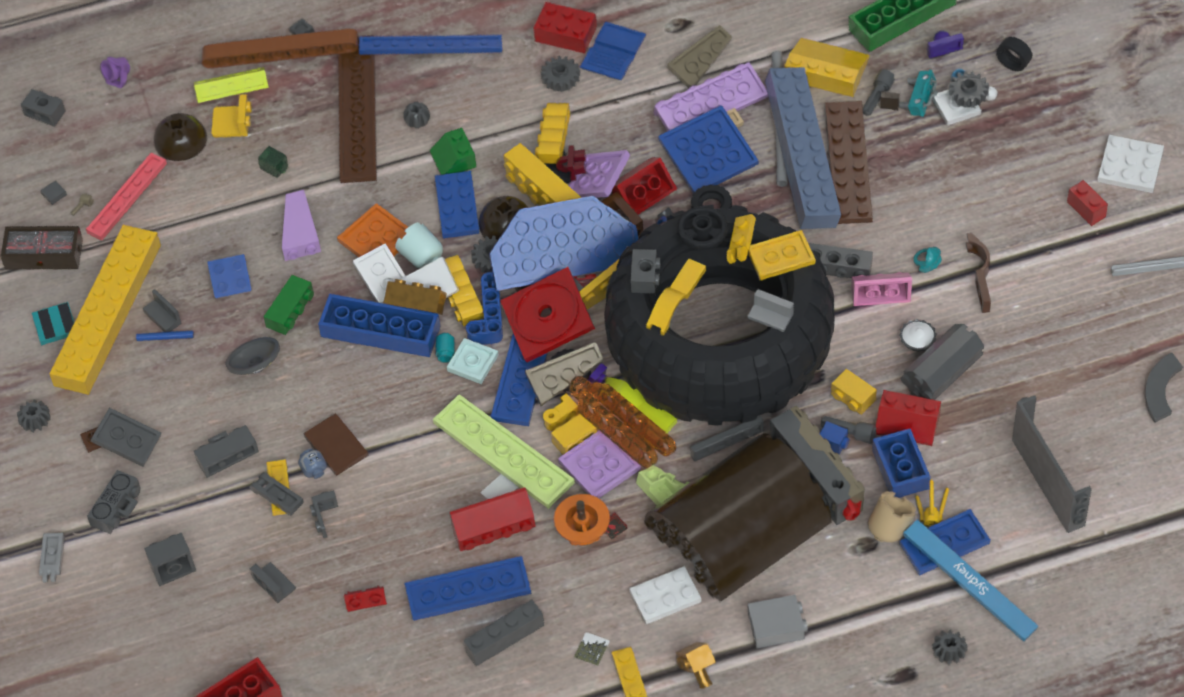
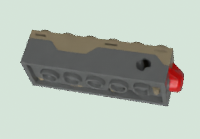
(840, 488)

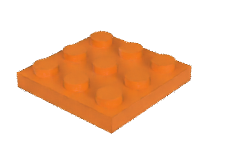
(373, 230)

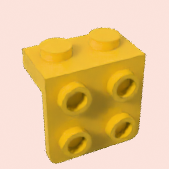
(232, 120)

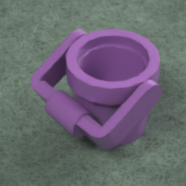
(115, 68)

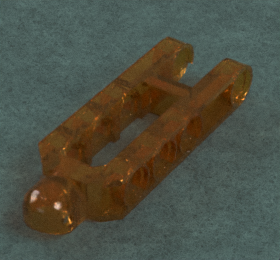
(635, 441)

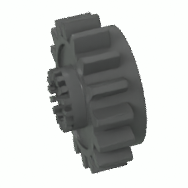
(560, 74)
(968, 89)
(481, 252)

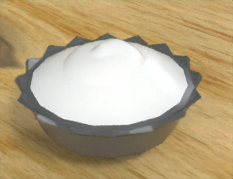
(917, 335)

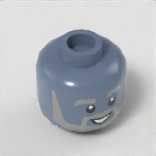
(312, 463)

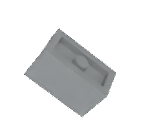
(771, 310)

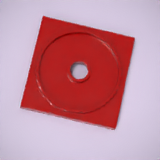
(543, 334)

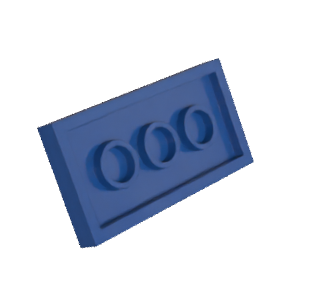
(457, 204)
(959, 533)

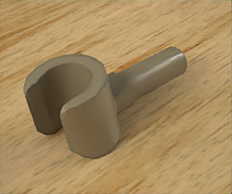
(85, 199)

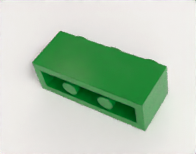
(289, 305)

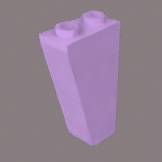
(298, 229)

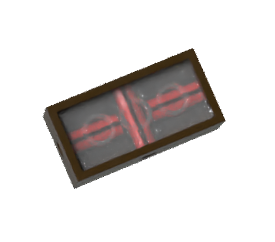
(41, 247)

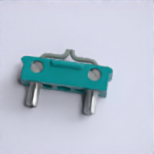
(922, 93)

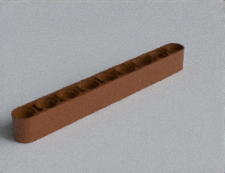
(280, 48)

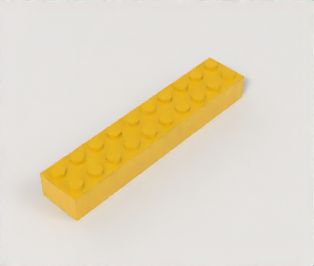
(105, 309)

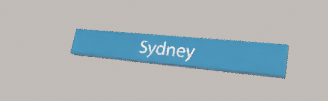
(970, 580)

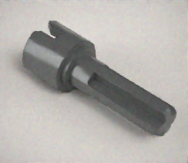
(882, 82)
(862, 431)

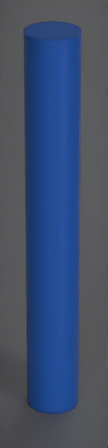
(164, 335)

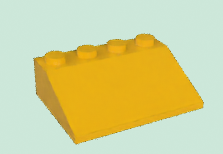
(828, 66)

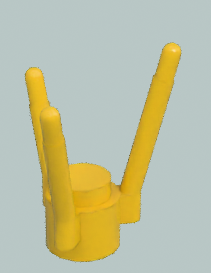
(931, 515)

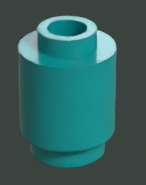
(445, 347)

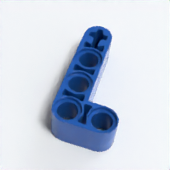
(490, 329)

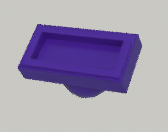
(944, 44)

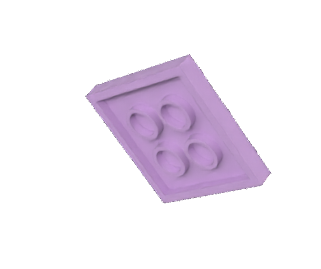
(601, 173)
(598, 465)

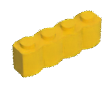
(553, 132)
(465, 300)

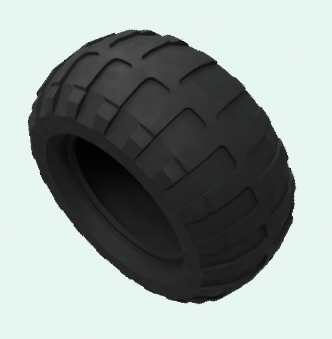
(728, 380)

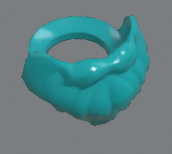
(931, 261)

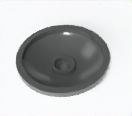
(253, 356)

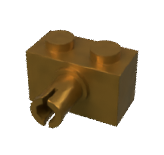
(694, 660)

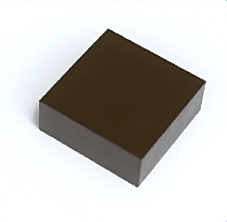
(890, 100)

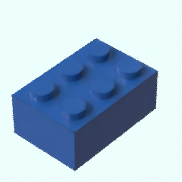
(901, 463)

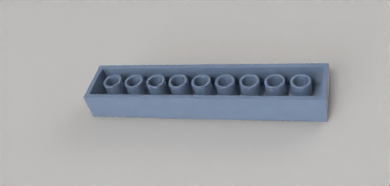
(802, 148)

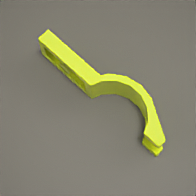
(659, 417)

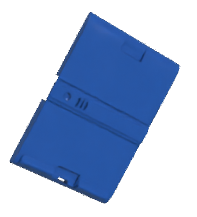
(613, 51)

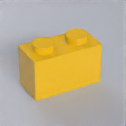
(853, 391)
(572, 433)

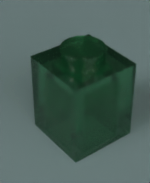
(273, 162)

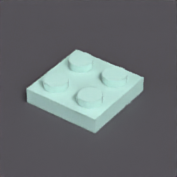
(472, 361)

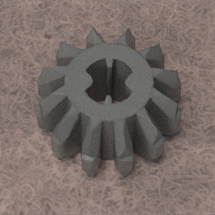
(33, 416)
(949, 647)

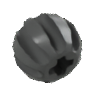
(416, 115)

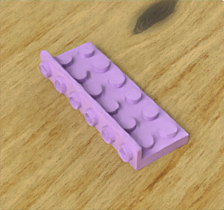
(730, 89)

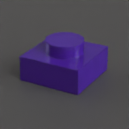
(598, 374)

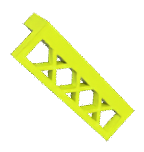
(230, 84)

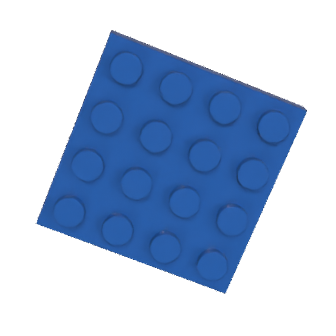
(708, 149)

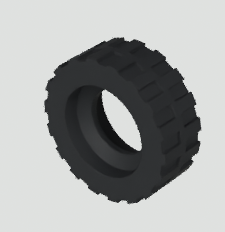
(712, 192)

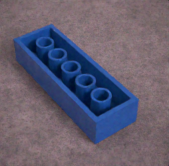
(379, 325)

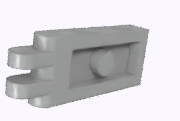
(51, 556)

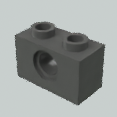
(43, 107)
(643, 261)

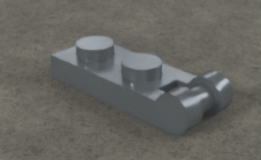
(277, 494)

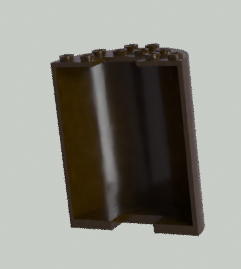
(742, 515)

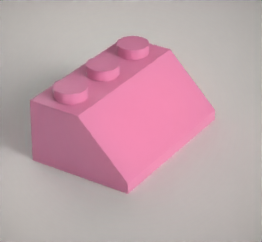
(881, 289)

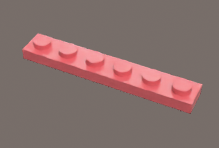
(126, 196)

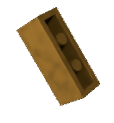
(415, 296)

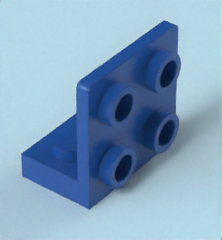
(229, 276)

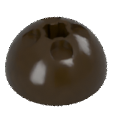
(180, 137)
(498, 214)

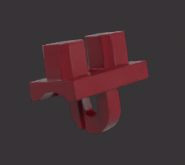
(576, 162)

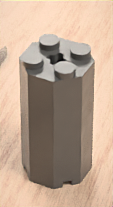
(943, 362)

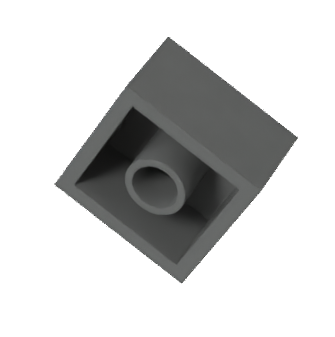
(170, 559)

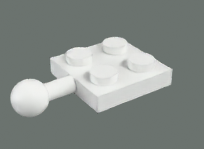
(955, 113)

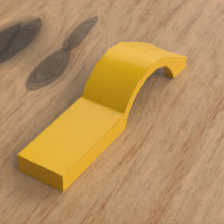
(673, 295)

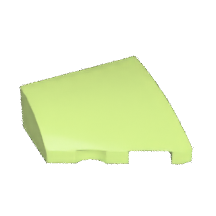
(658, 484)

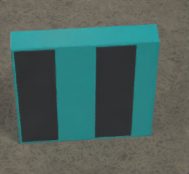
(53, 323)

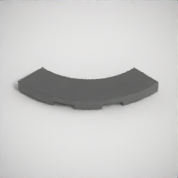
(1156, 386)

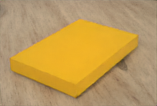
(781, 255)

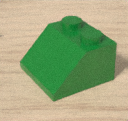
(453, 153)

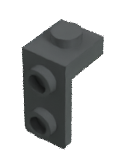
(322, 502)

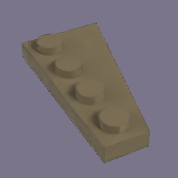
(697, 59)
(556, 375)

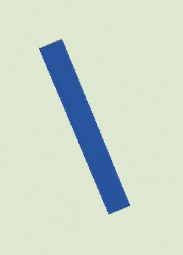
(430, 44)

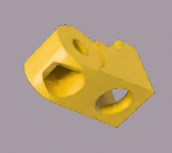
(561, 413)

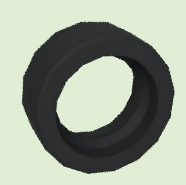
(1008, 59)

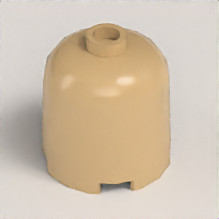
(891, 517)

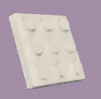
(1130, 163)

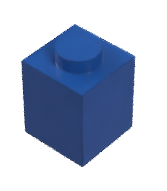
(836, 436)

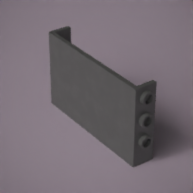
(1067, 503)

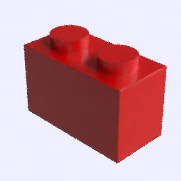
(1087, 203)

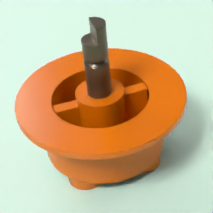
(581, 519)

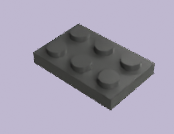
(126, 437)

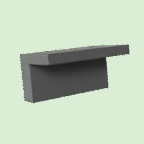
(162, 313)
(272, 581)

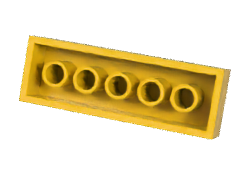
(535, 178)

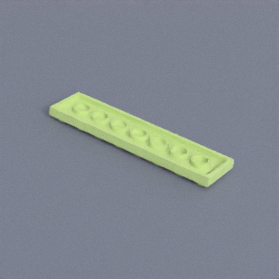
(503, 451)

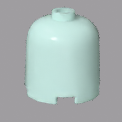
(419, 245)

